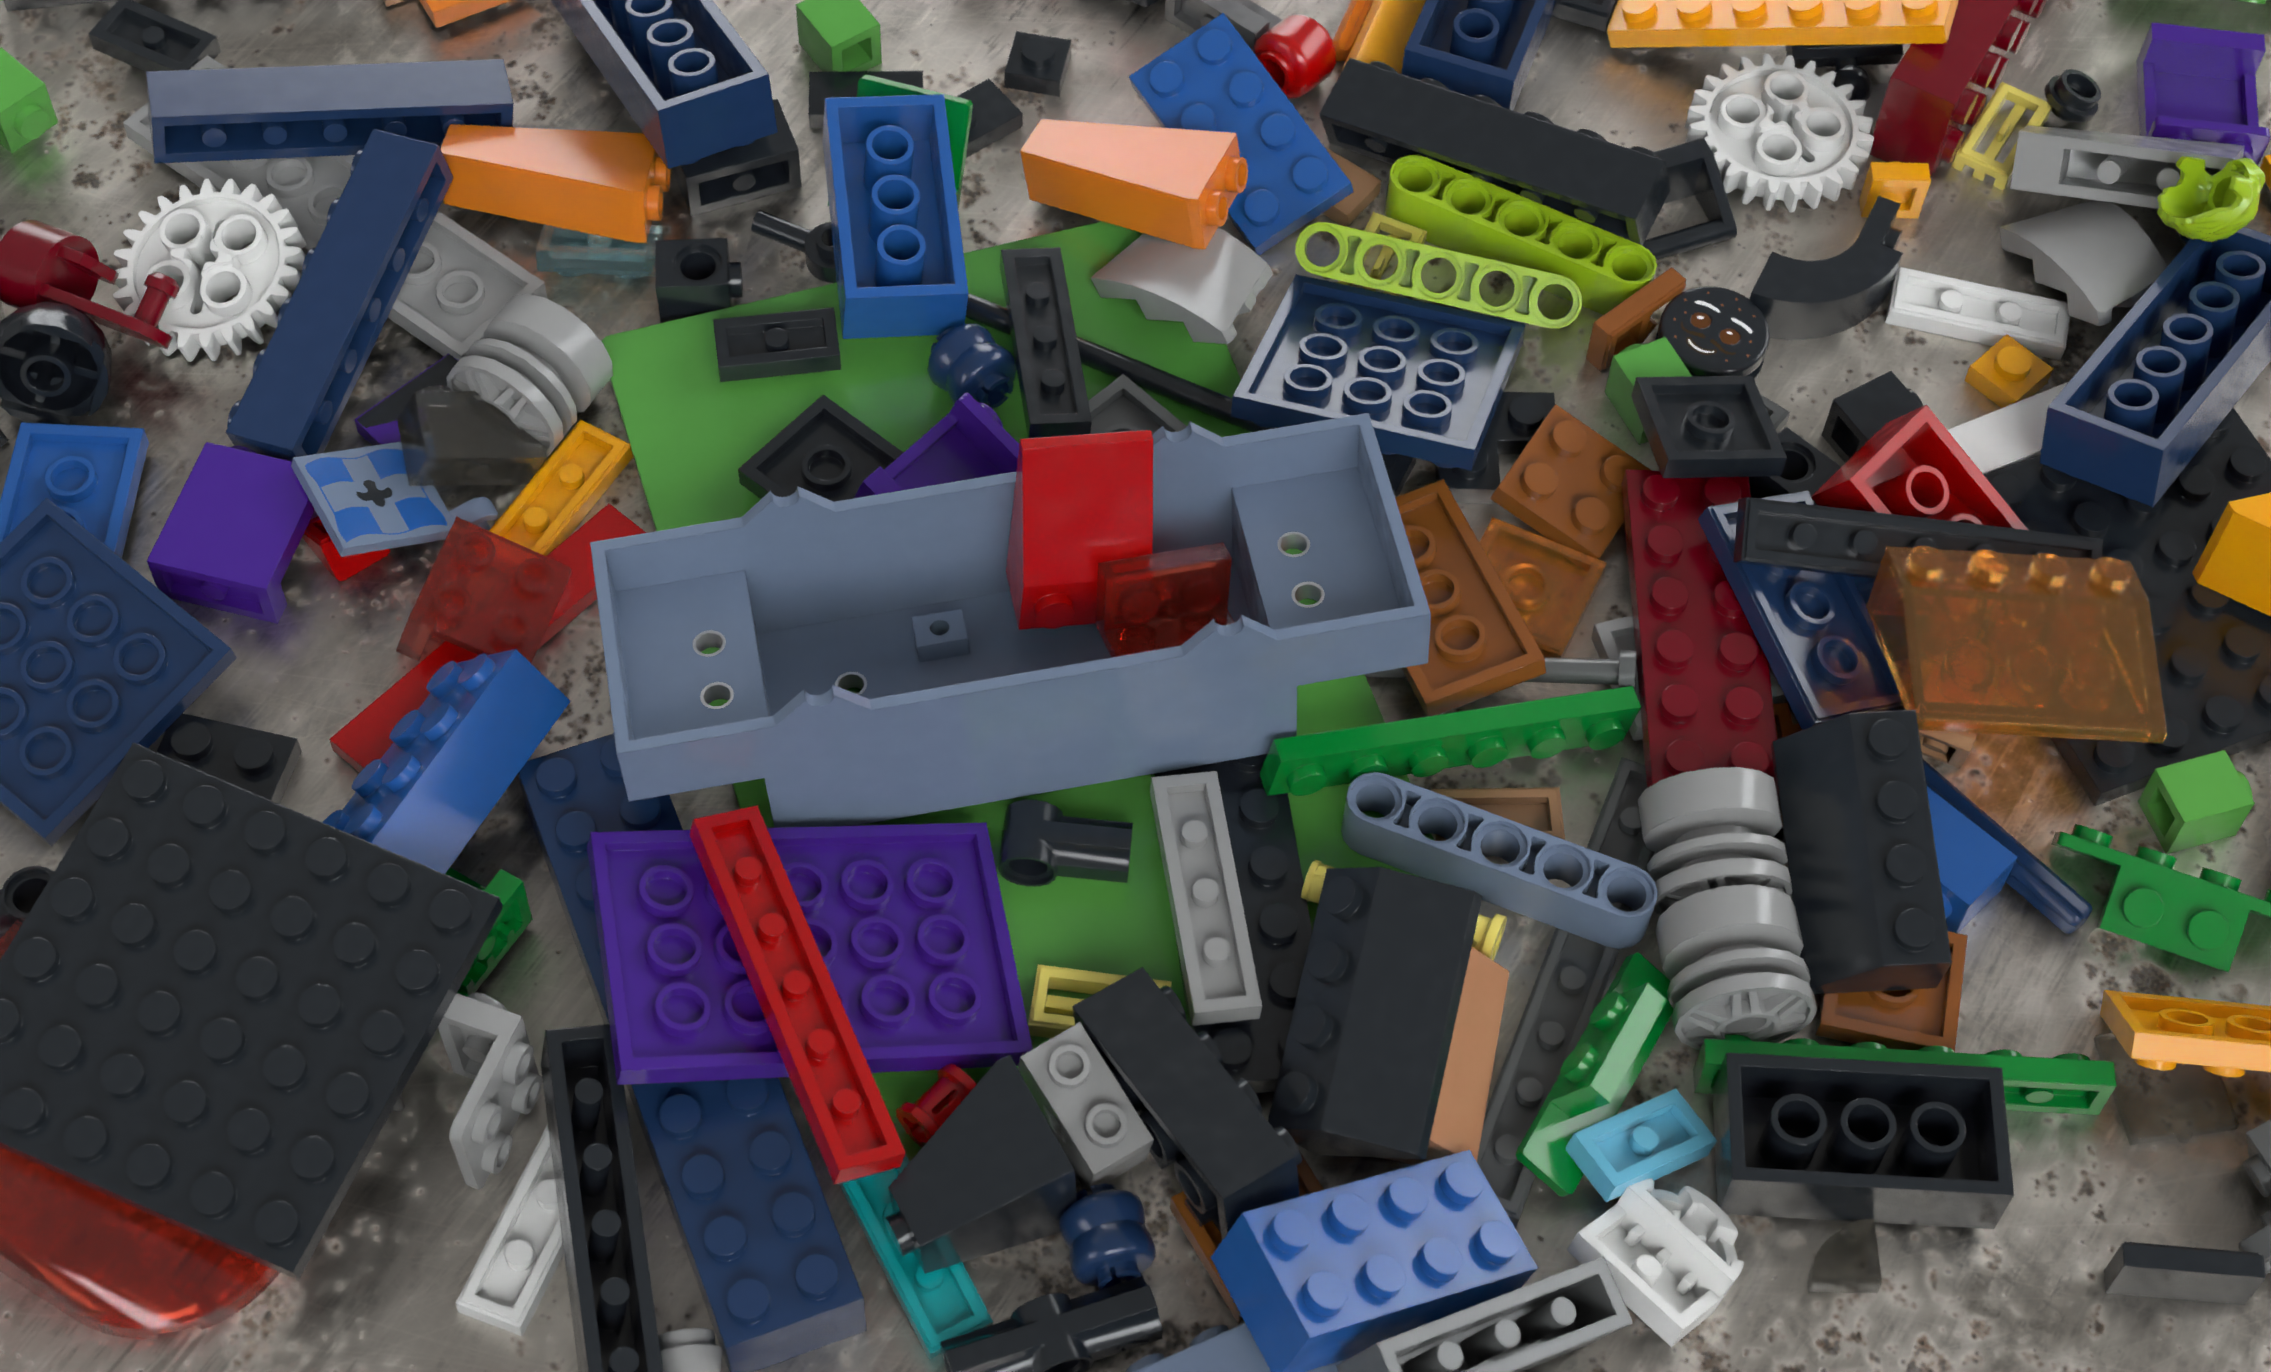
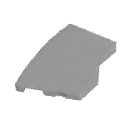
(2090, 254)
(1188, 283)

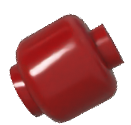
(1297, 54)

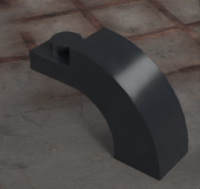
(1832, 293)

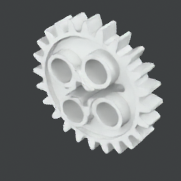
(1781, 131)
(214, 265)

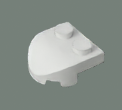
(1665, 1254)

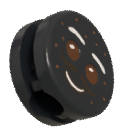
(1716, 332)

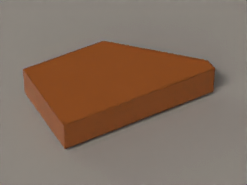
(1631, 319)

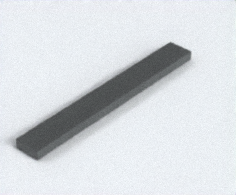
(1558, 1006)

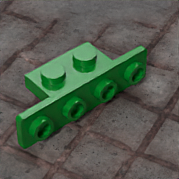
(2167, 907)
(1598, 1070)

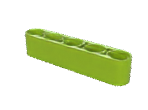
(1503, 226)
(1411, 260)

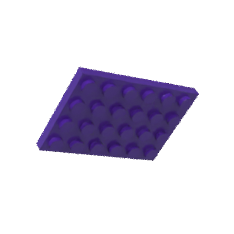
(899, 917)

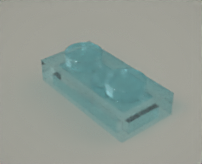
(579, 253)

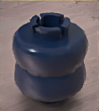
(972, 363)
(1107, 1236)

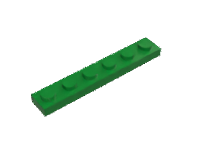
(1450, 740)
(2031, 1084)

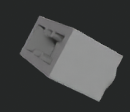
(1085, 1107)

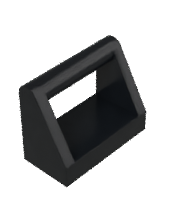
(1694, 172)

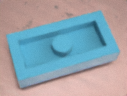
(1640, 1144)

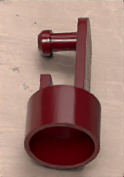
(64, 268)

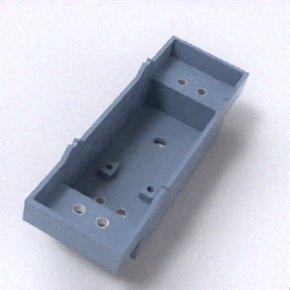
(955, 698)

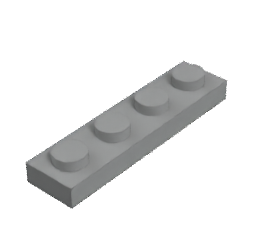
(1205, 898)

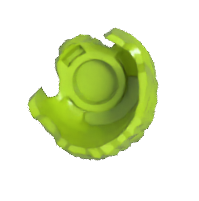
(2209, 204)

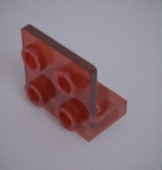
(485, 596)
(1162, 598)

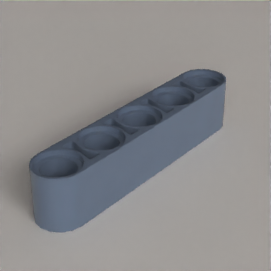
(1516, 886)

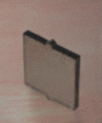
(2166, 1103)

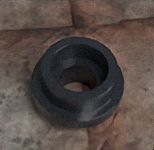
(2073, 96)

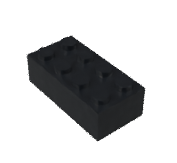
(1861, 1140)

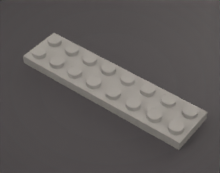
(454, 280)

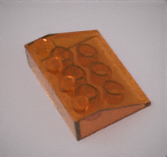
(2019, 644)

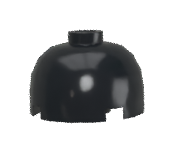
(52, 364)

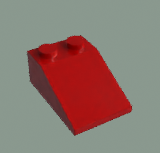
(1917, 472)
(1074, 508)

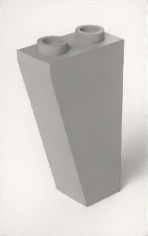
(2107, 164)

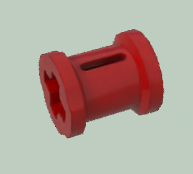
(921, 1117)

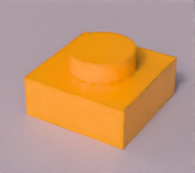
(1897, 182)
(2008, 373)

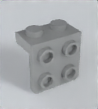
(496, 1052)

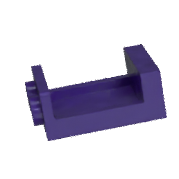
(2201, 86)
(957, 448)
(232, 533)

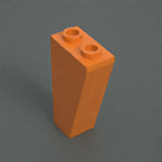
(1137, 176)
(558, 177)

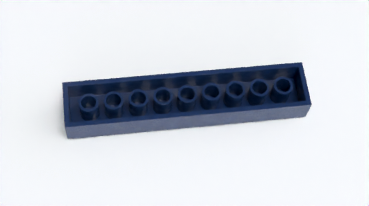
(720, 1147)

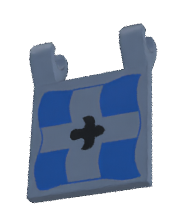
(369, 502)

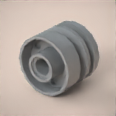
(535, 367)
(1713, 833)
(1735, 965)

